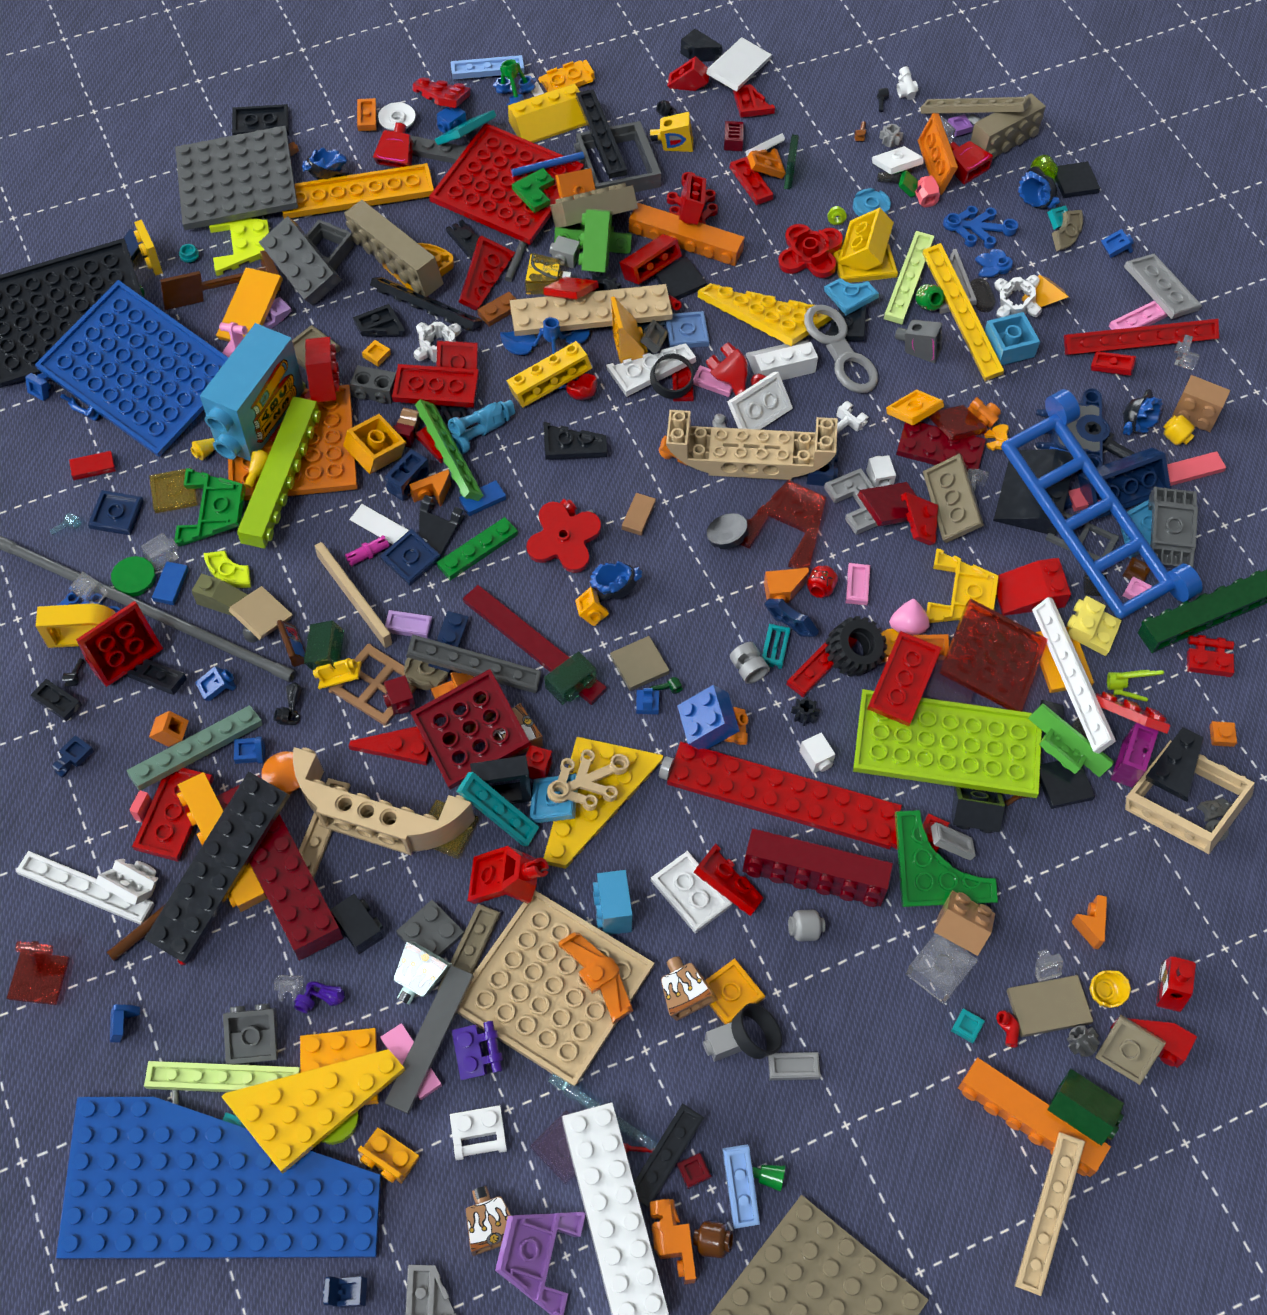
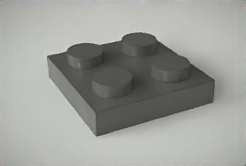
(431, 929)

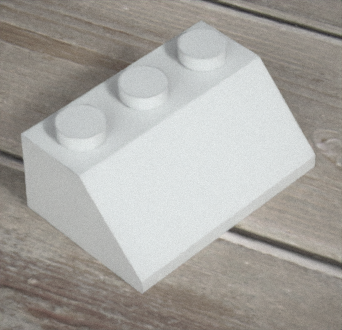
(785, 359)

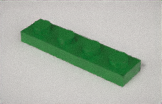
(477, 548)

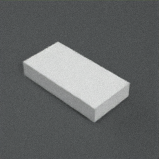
(767, 144)

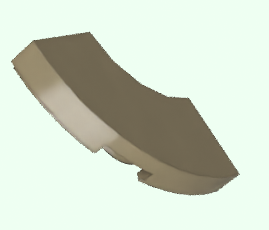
(1069, 230)

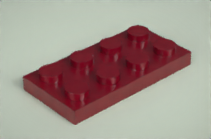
(933, 446)

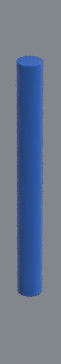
(547, 164)

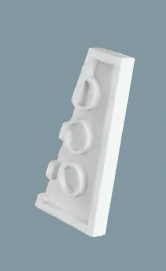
(635, 374)

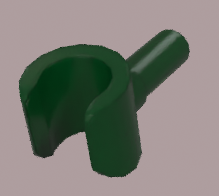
(673, 683)

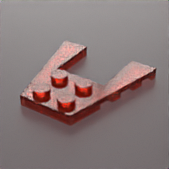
(797, 508)

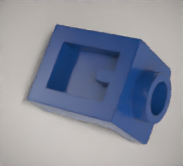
(1117, 243)
(215, 682)

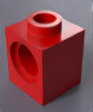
(539, 762)

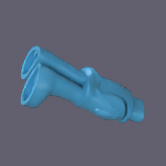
(488, 419)

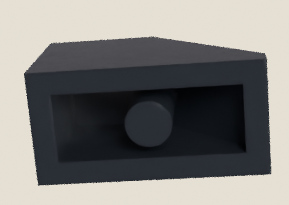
(699, 45)

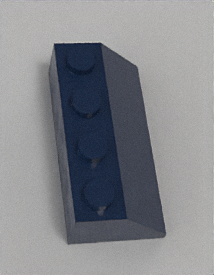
(1130, 478)

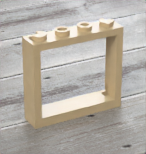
(1181, 827)

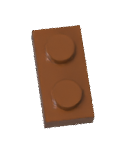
(496, 309)

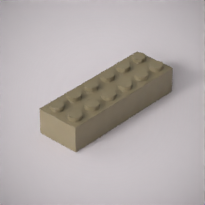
(393, 248)

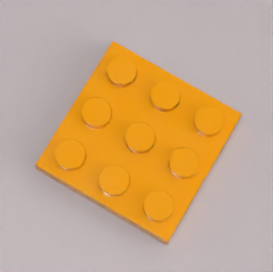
(335, 1047)

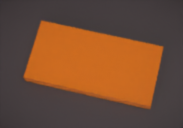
(937, 152)

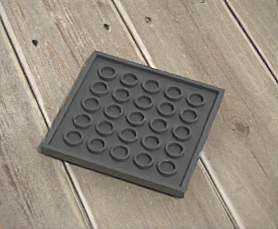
(235, 177)

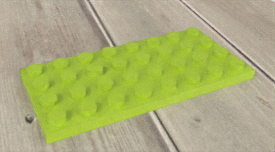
(952, 747)

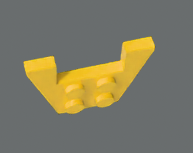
(969, 583)

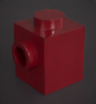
(398, 695)

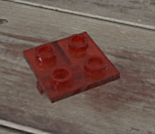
(37, 974)

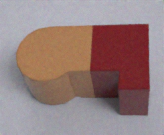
(408, 425)

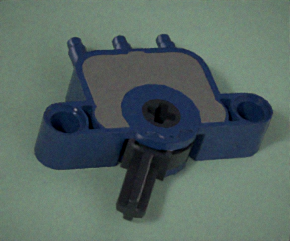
(1089, 430)

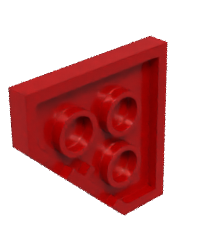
(442, 92)

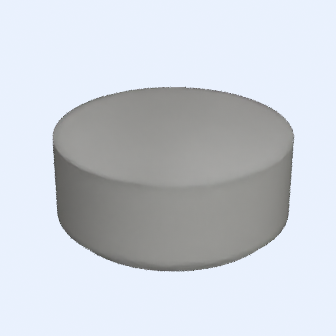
(666, 767)

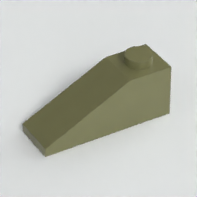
(216, 594)

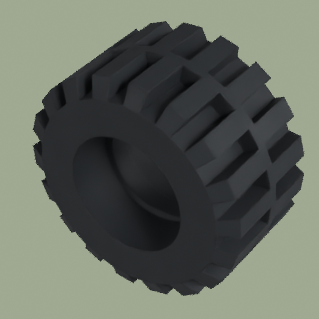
(867, 635)

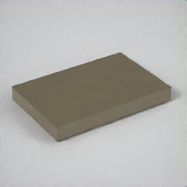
(1049, 1006)

